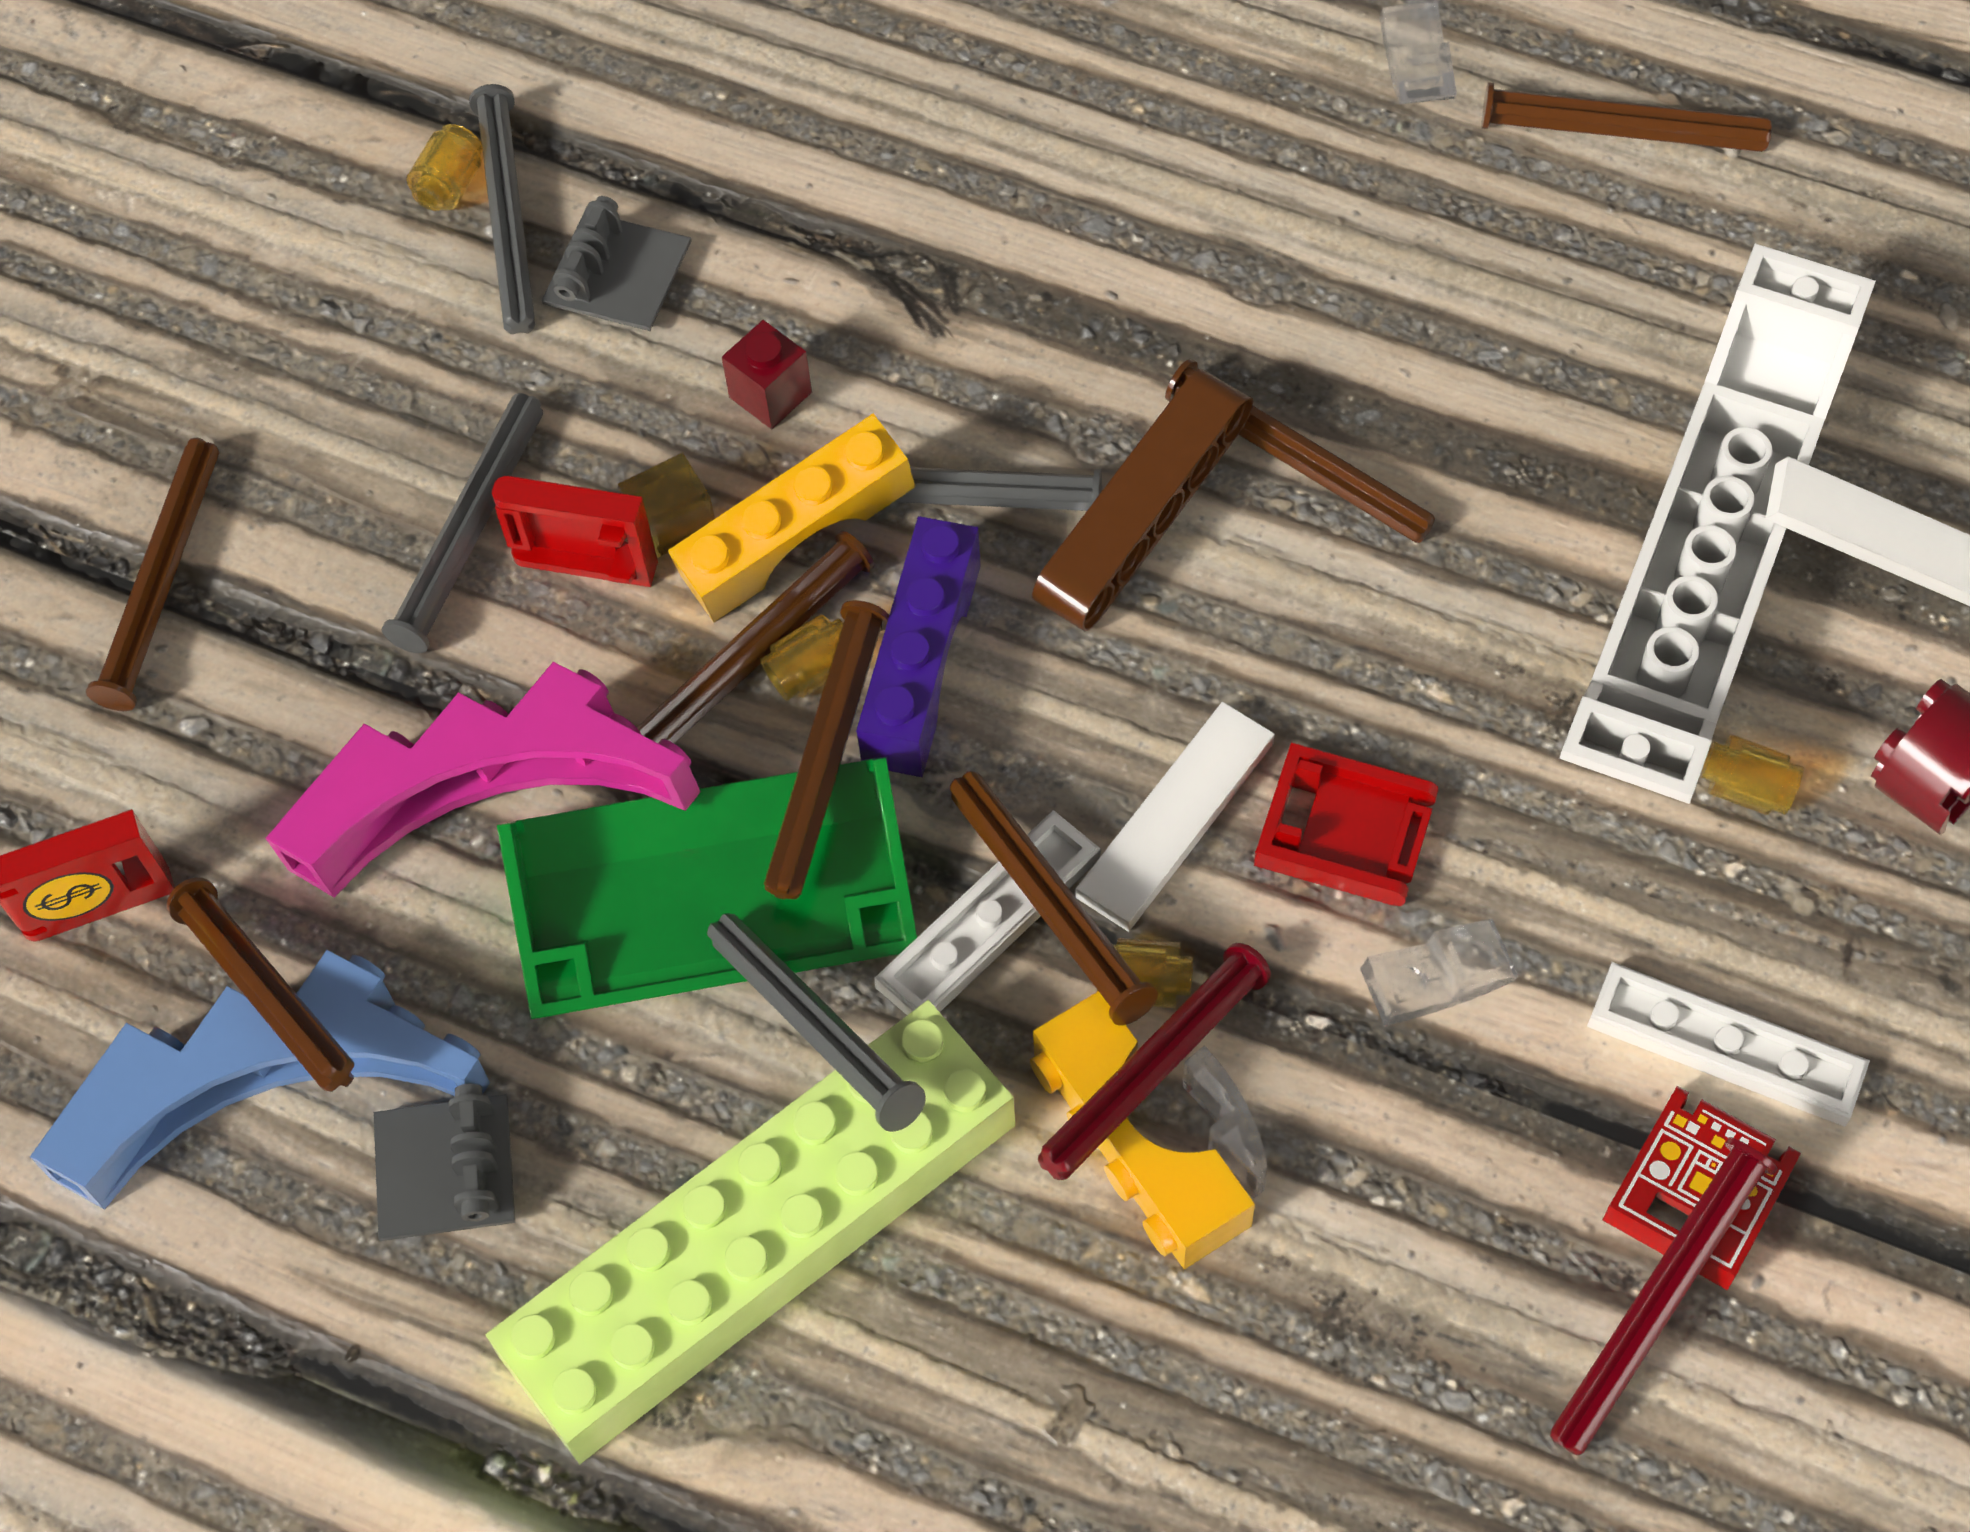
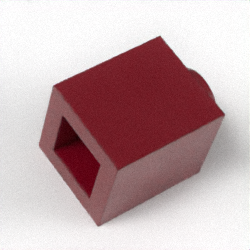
(767, 374)

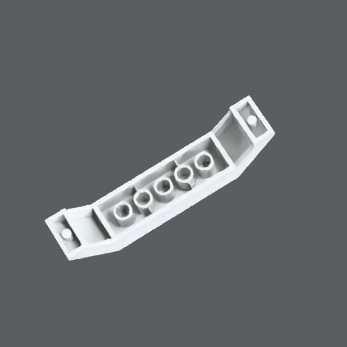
(1709, 540)

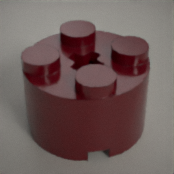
(1931, 763)

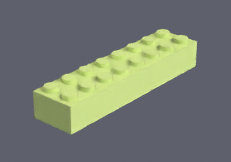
(746, 1237)

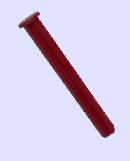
(1154, 1060)
(1660, 1296)

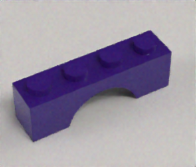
(910, 665)

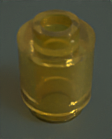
(445, 168)
(802, 658)
(1752, 775)
(1160, 965)

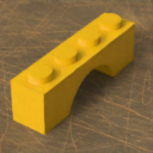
(839, 482)
(1187, 1196)

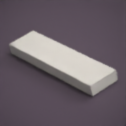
(1870, 528)
(1174, 816)
(980, 924)
(1729, 1044)

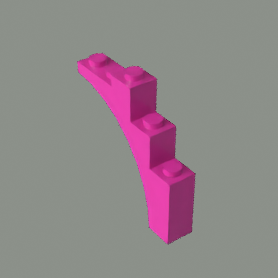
(471, 751)

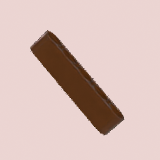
(1142, 499)

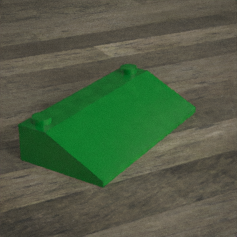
(624, 892)

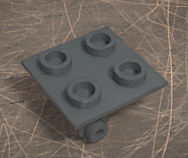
(616, 268)
(444, 1166)

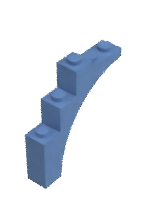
(157, 1087)

